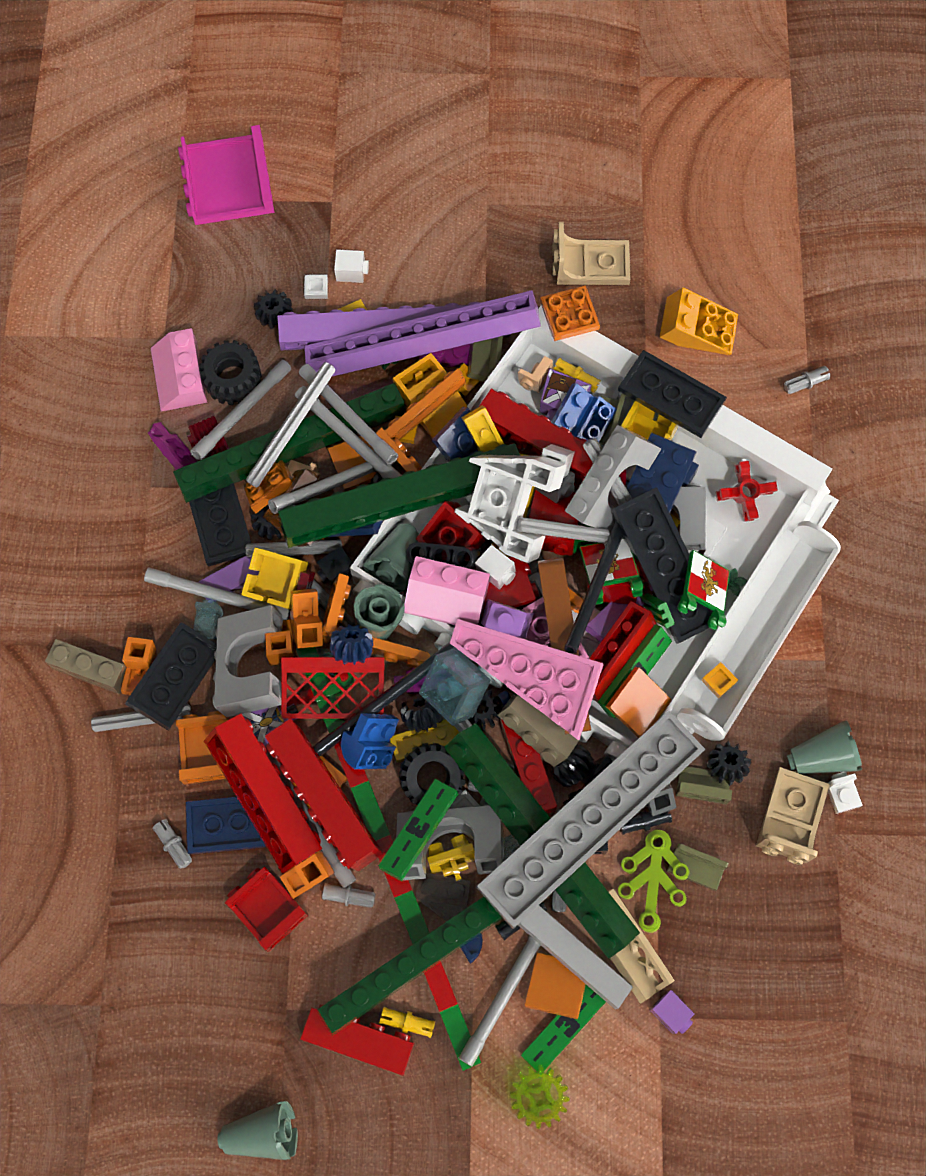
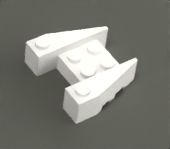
(503, 496)

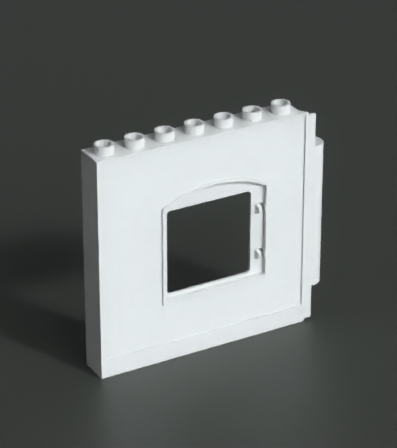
(778, 553)

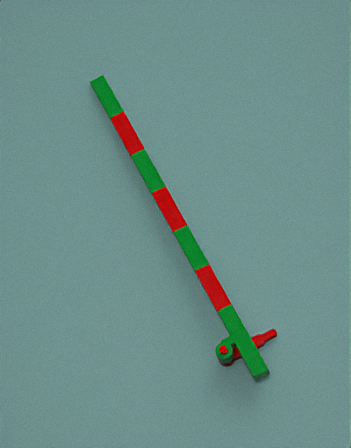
(377, 827)

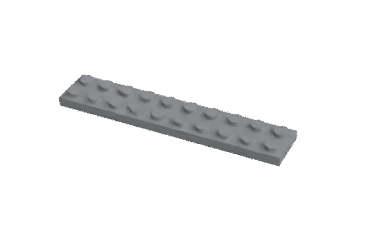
(589, 819)

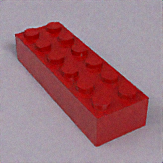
(534, 432)
(262, 793)
(323, 794)

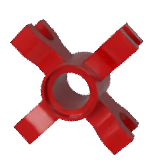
(744, 479)

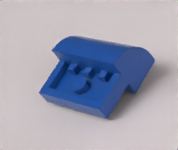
(584, 414)
(369, 742)

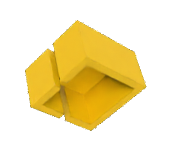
(641, 422)
(276, 577)

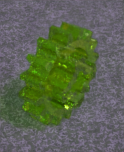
(534, 1108)

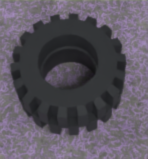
(228, 356)
(420, 756)

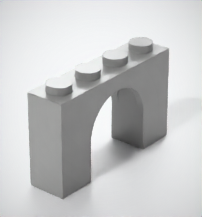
(621, 450)
(691, 509)
(234, 637)
(476, 822)

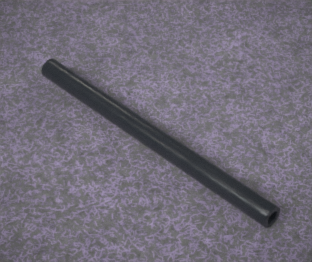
(594, 590)
(379, 702)

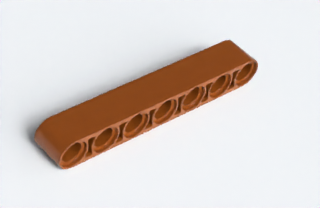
(558, 607)

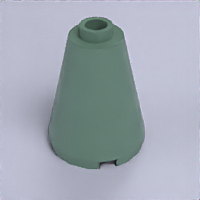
(389, 559)
(379, 610)
(827, 752)
(262, 1134)

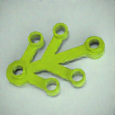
(654, 875)

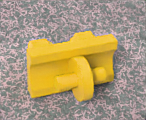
(453, 860)

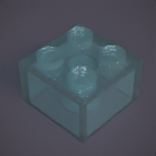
(454, 686)

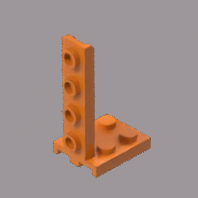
(417, 413)
(389, 650)

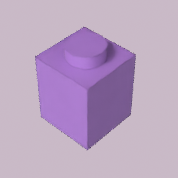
(672, 1013)

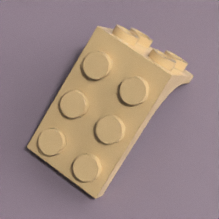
(589, 260)
(792, 817)

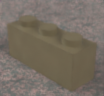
(86, 666)
(538, 730)

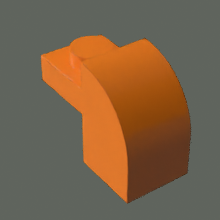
(305, 619)
(280, 644)
(137, 658)
(307, 874)

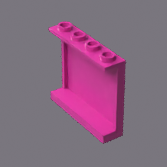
(226, 178)

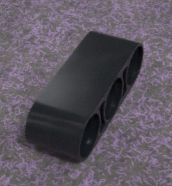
(434, 551)

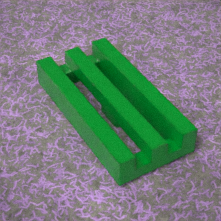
(656, 606)

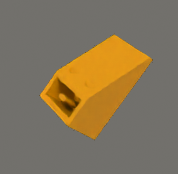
(698, 323)
(417, 380)

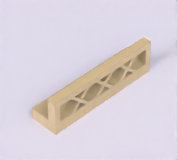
(637, 969)

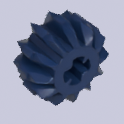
(351, 644)

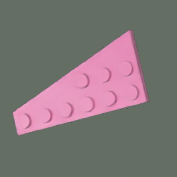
(543, 676)

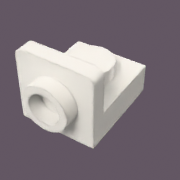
(843, 792)

